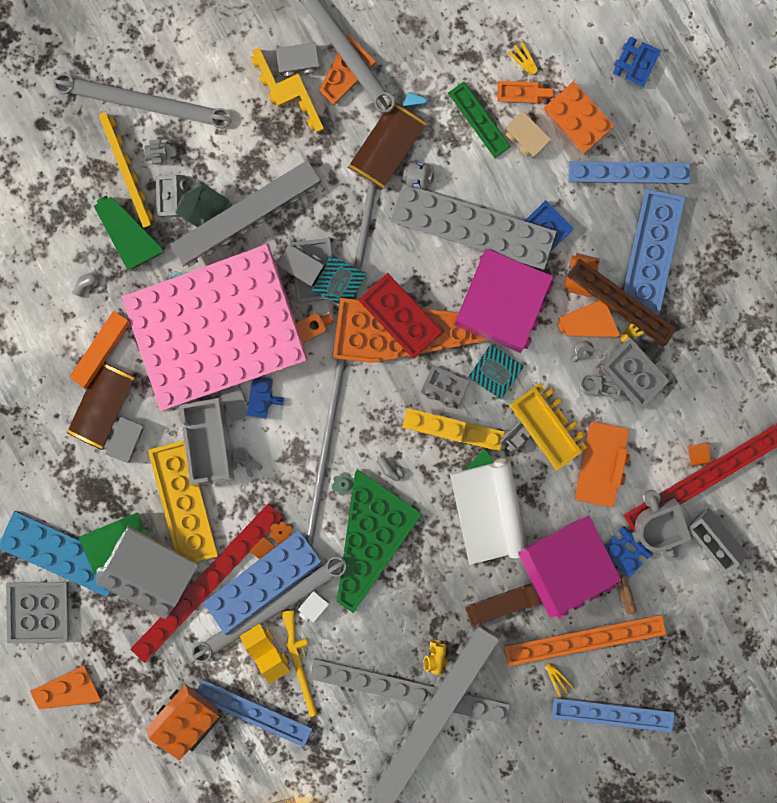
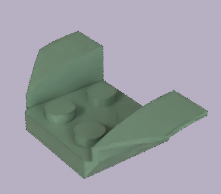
(202, 204)

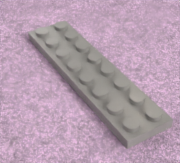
(473, 226)

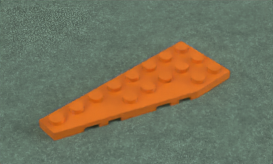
(366, 340)

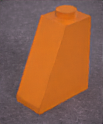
(589, 321)

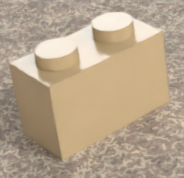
(527, 135)

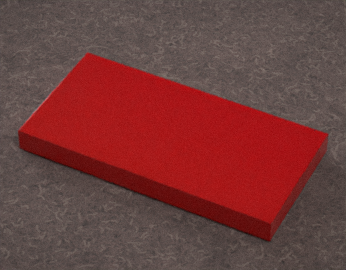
(400, 315)

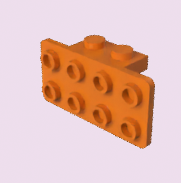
(602, 464)

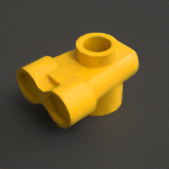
(436, 661)

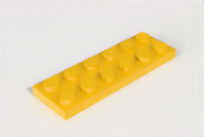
(182, 503)

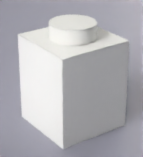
(313, 607)

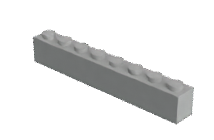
(244, 214)

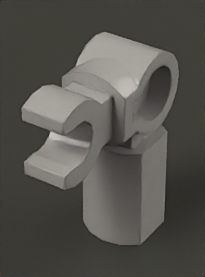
(243, 457)

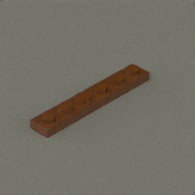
(621, 302)

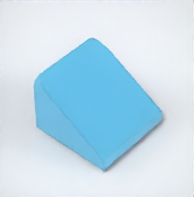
(414, 100)

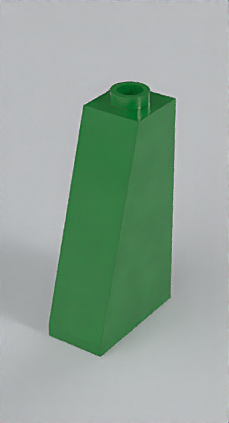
(127, 235)

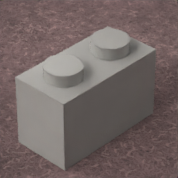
(297, 59)
(300, 264)
(124, 439)

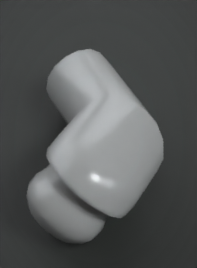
(84, 281)
(395, 475)

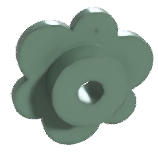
(343, 478)

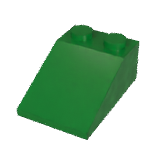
(100, 543)

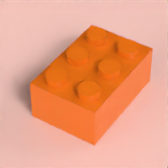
(578, 118)
(182, 722)

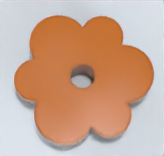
(278, 536)

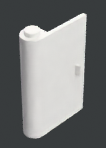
(489, 511)

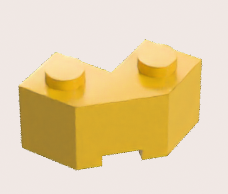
(265, 653)

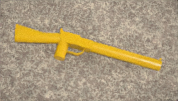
(293, 645)

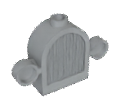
(661, 526)

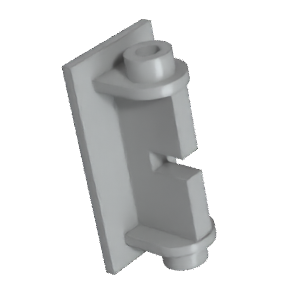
(513, 438)

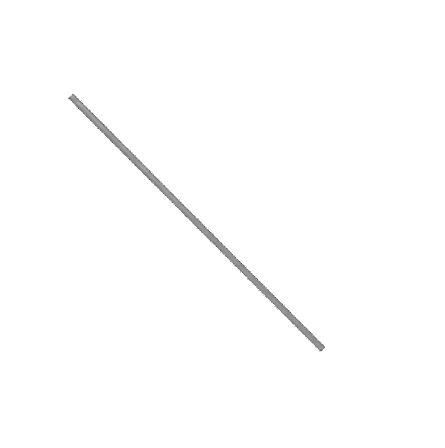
(337, 380)

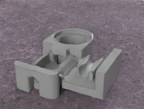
(606, 387)

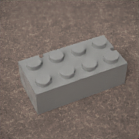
(207, 442)

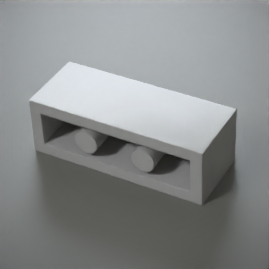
(717, 541)

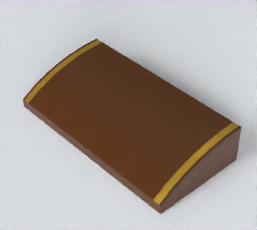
(387, 145)
(101, 406)

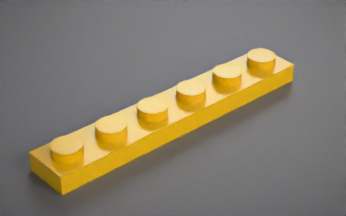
(129, 177)

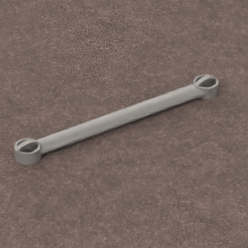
(348, 53)
(142, 101)
(289, 597)

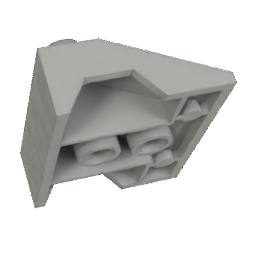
(146, 572)

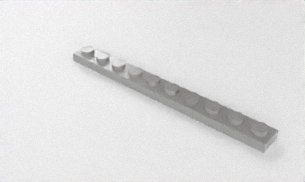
(403, 690)

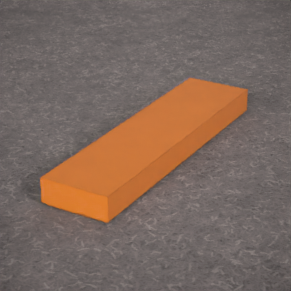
(99, 350)

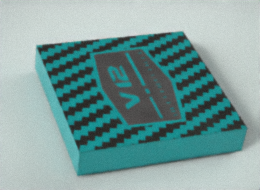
(338, 279)
(496, 371)

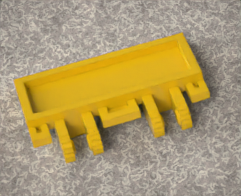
(548, 426)

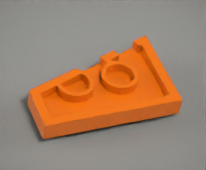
(340, 77)
(69, 689)

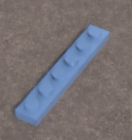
(629, 172)
(255, 713)
(612, 714)

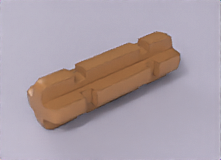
(626, 595)

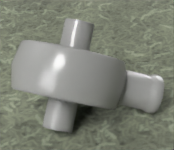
(583, 351)

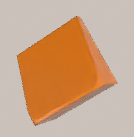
(699, 454)
(262, 548)

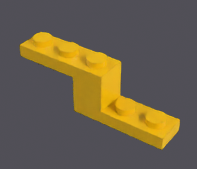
(287, 91)
(452, 429)

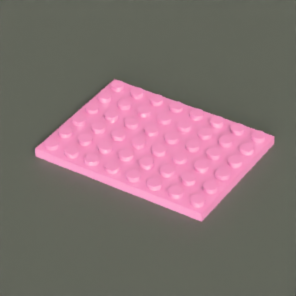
(214, 327)

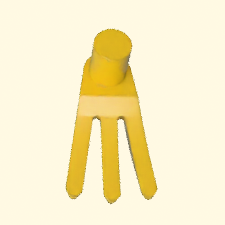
(529, 64)
(630, 332)
(556, 675)

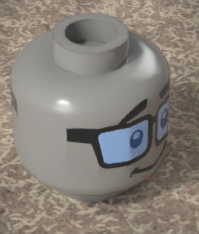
(418, 175)

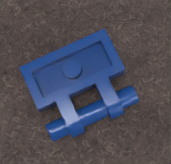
(642, 64)
(622, 556)

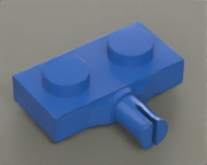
(261, 398)

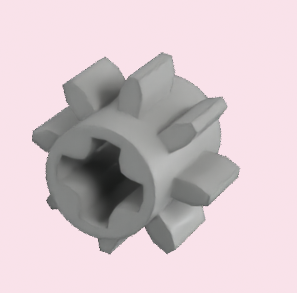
(155, 151)

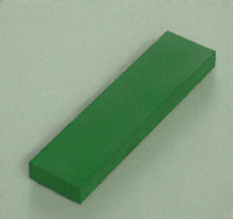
(479, 119)

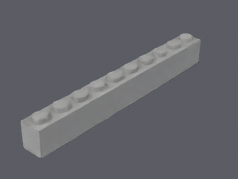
(435, 713)

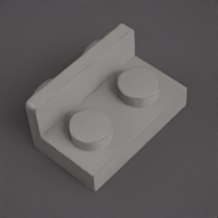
(169, 193)
(444, 387)

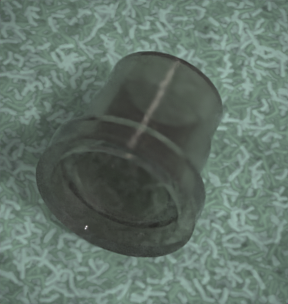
(654, 351)

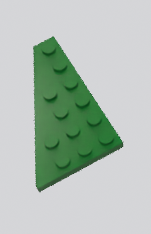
(374, 533)

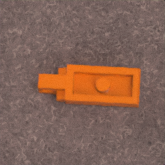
(522, 92)

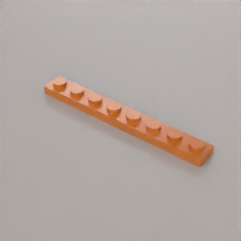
(584, 640)

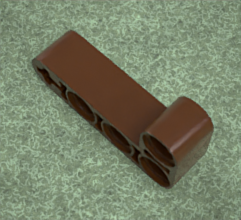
(503, 604)

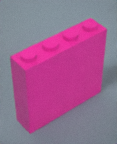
(504, 301)
(569, 567)

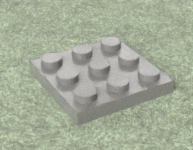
(37, 612)

